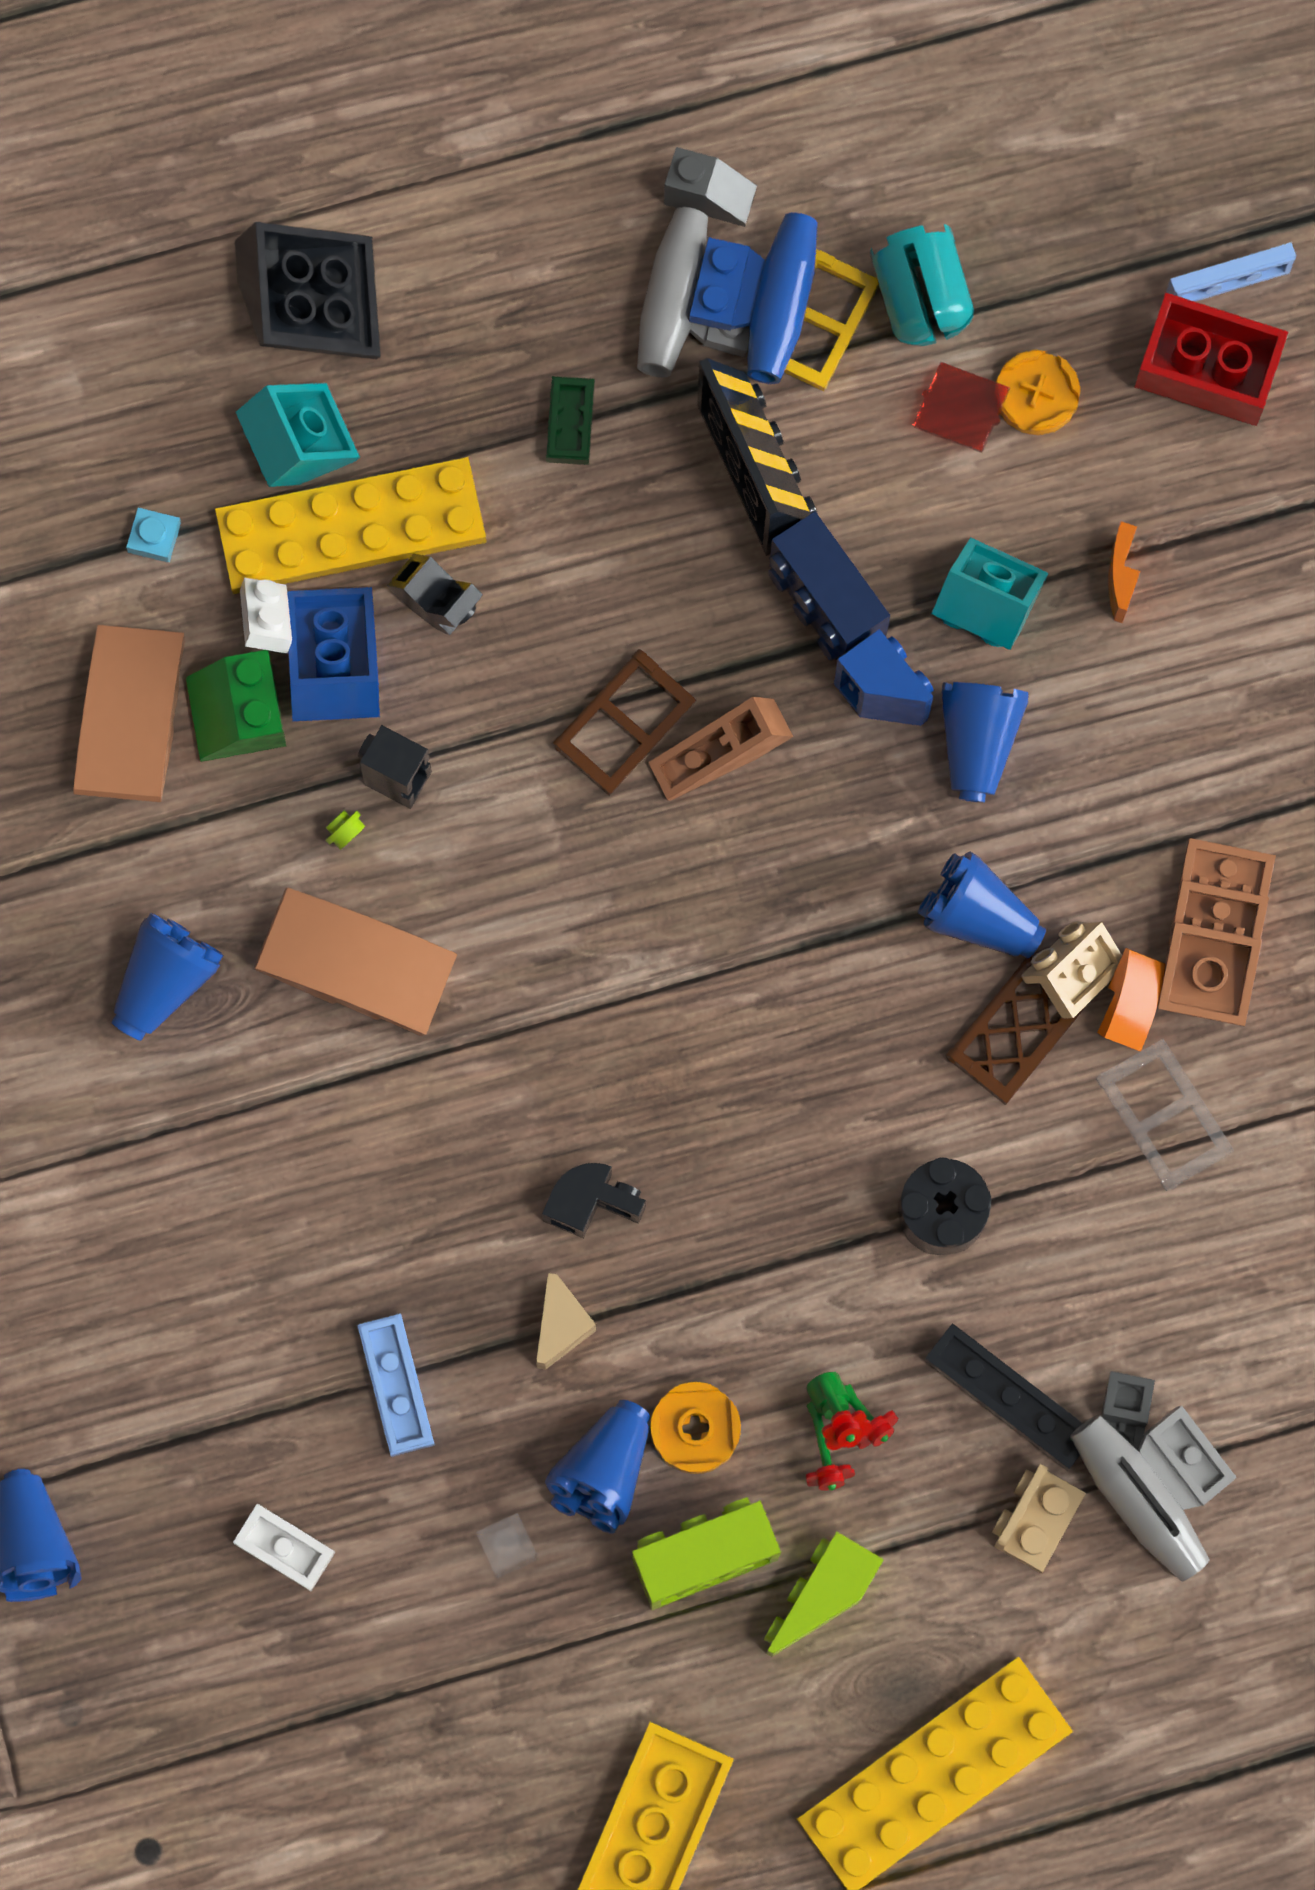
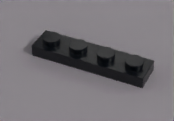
(1006, 1395)

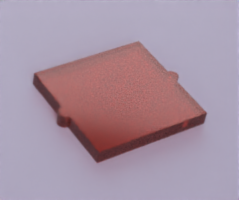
(961, 407)

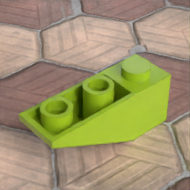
(834, 1587)

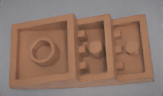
(129, 713)
(1216, 932)
(355, 961)

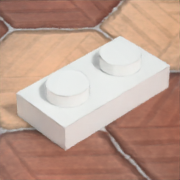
(265, 615)
(284, 1547)

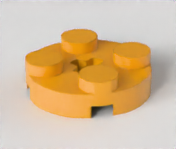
(713, 1409)

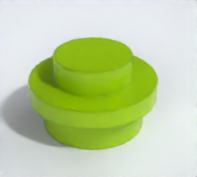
(344, 828)

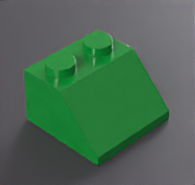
(236, 706)

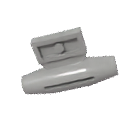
(671, 296)
(1156, 1483)

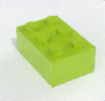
(705, 1553)

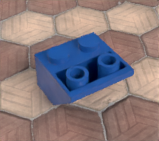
(882, 683)

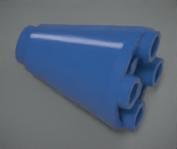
(980, 909)
(161, 975)
(602, 1468)

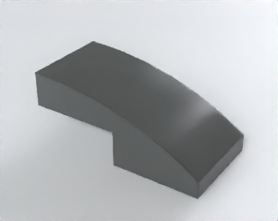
(1128, 1405)

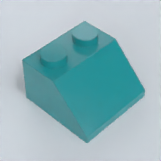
(296, 433)
(989, 594)

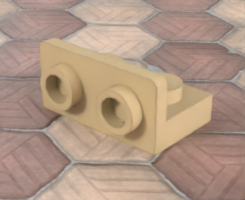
(1075, 966)
(1038, 1519)

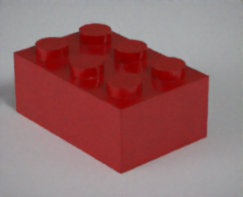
(1211, 359)

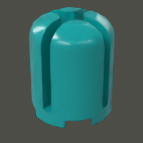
(902, 290)

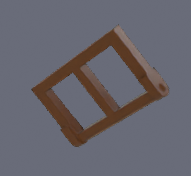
(601, 702)

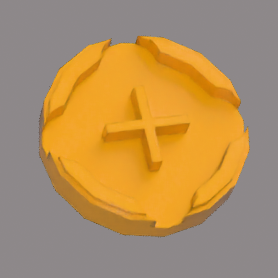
(1041, 392)

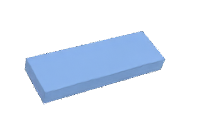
(1234, 274)
(395, 1385)

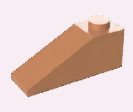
(721, 747)

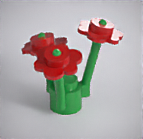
(847, 1430)

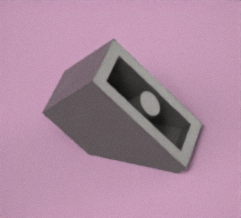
(708, 186)

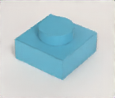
(153, 535)

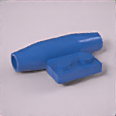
(767, 294)

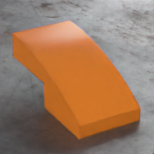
(1121, 578)
(1135, 1000)

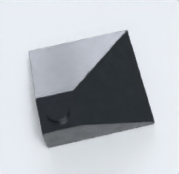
(309, 289)

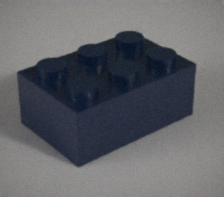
(825, 587)

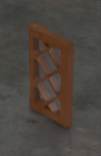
(980, 1028)

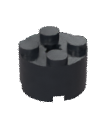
(943, 1181)

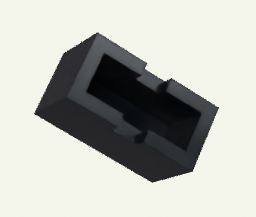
(394, 766)

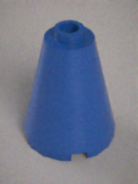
(979, 735)
(32, 1541)

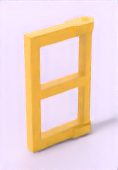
(844, 332)

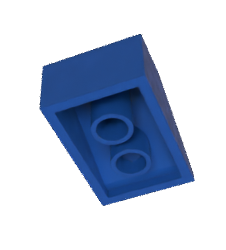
(333, 654)

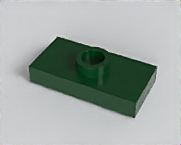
(570, 420)

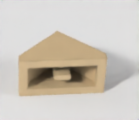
(563, 1323)

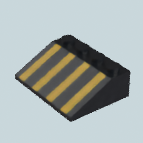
(751, 451)

